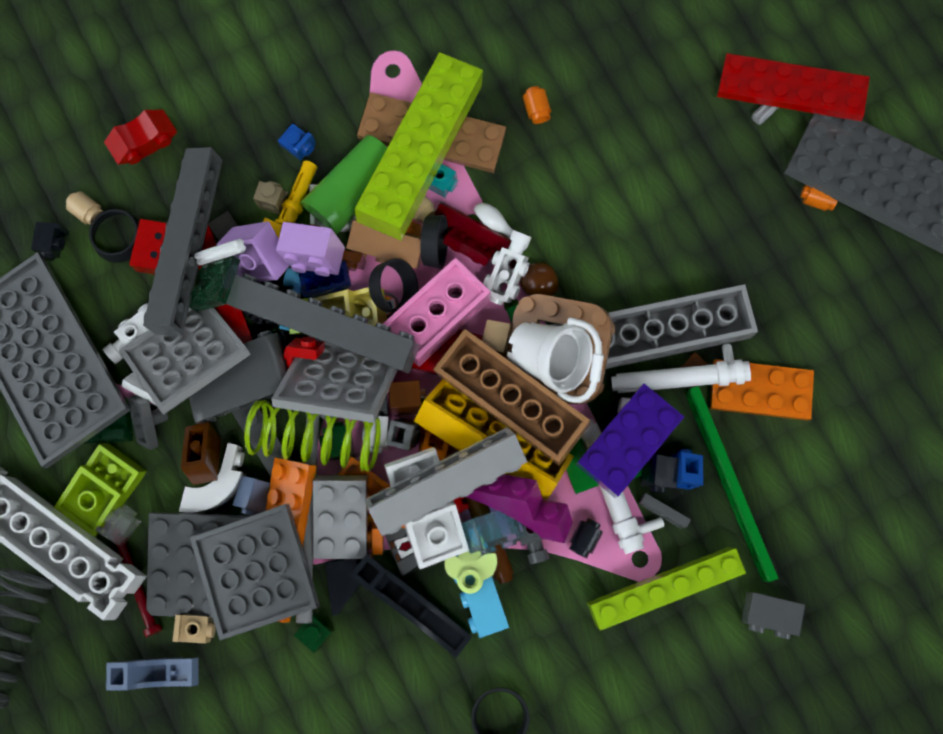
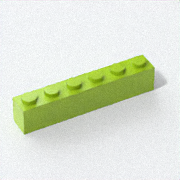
(666, 588)

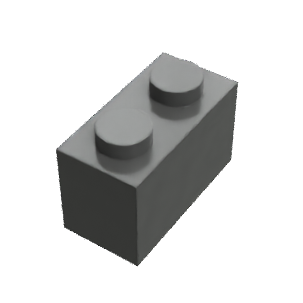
(773, 614)

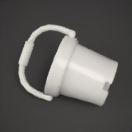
(558, 355)

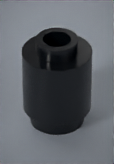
(585, 538)

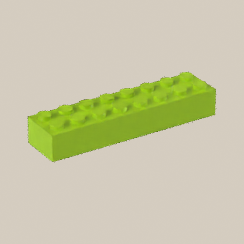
(419, 147)

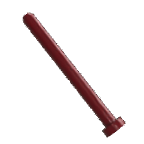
(140, 597)

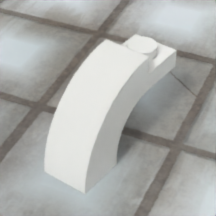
(217, 492)

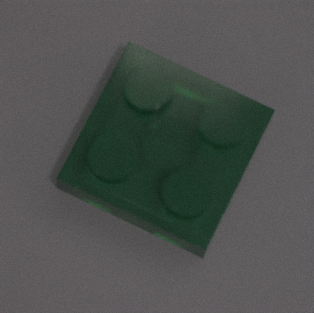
(214, 283)

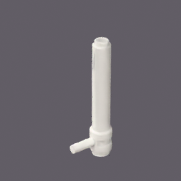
(719, 373)
(624, 523)

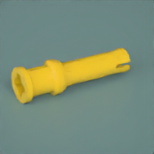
(292, 205)

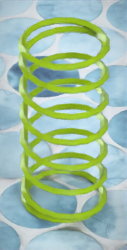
(308, 437)

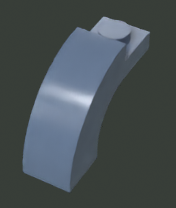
(152, 673)

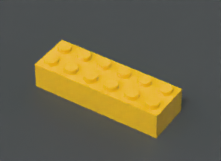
(464, 423)

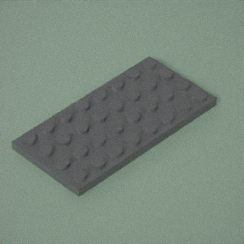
(873, 175)
(51, 365)

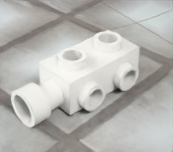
(503, 273)
(124, 330)

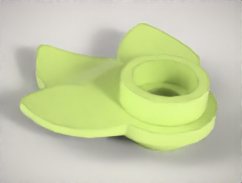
(471, 564)

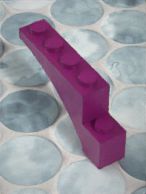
(523, 501)

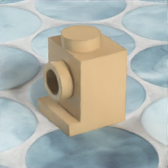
(182, 628)

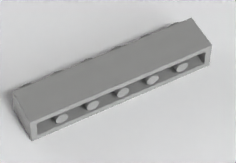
(445, 481)

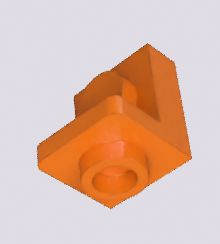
(374, 539)

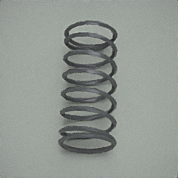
(17, 576)

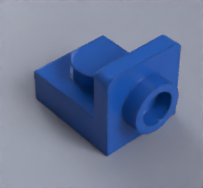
(297, 142)

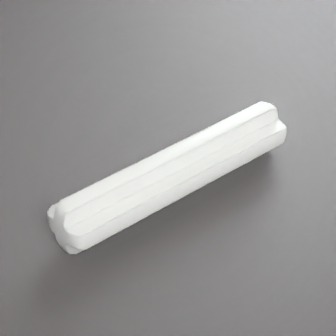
(219, 252)

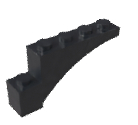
(410, 604)

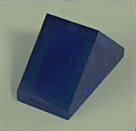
(317, 285)

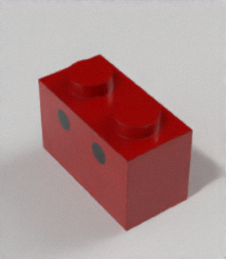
(147, 246)

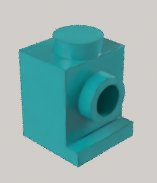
(445, 184)

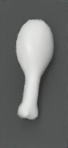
(493, 219)

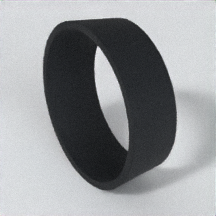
(432, 237)
(123, 255)
(408, 278)
(526, 718)

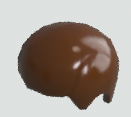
(540, 280)

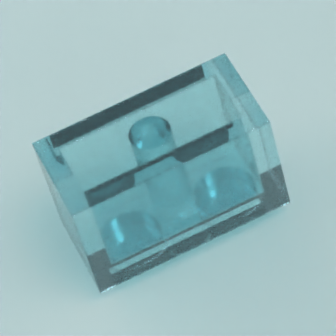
(490, 531)

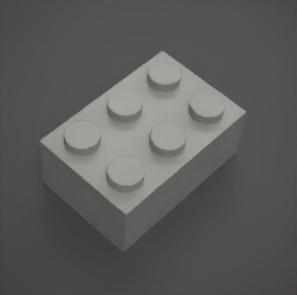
(340, 516)

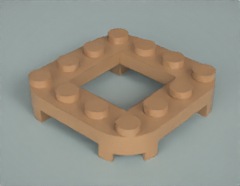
(558, 310)

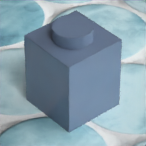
(251, 495)

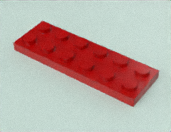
(794, 87)

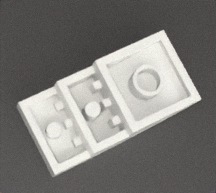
(440, 531)

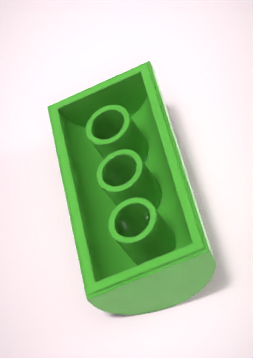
(338, 193)

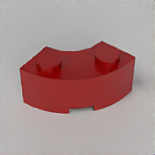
(140, 137)

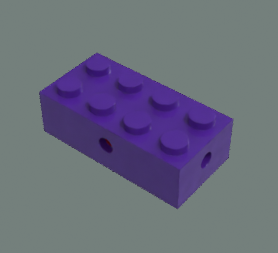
(629, 441)

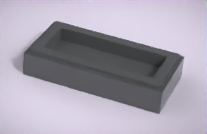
(664, 511)

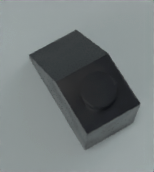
(340, 583)

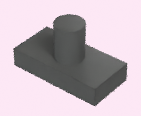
(145, 421)

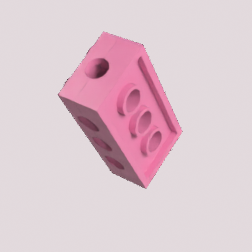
(436, 296)

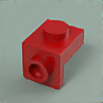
(303, 348)

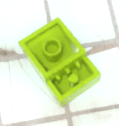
(99, 488)

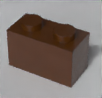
(406, 397)
(201, 453)

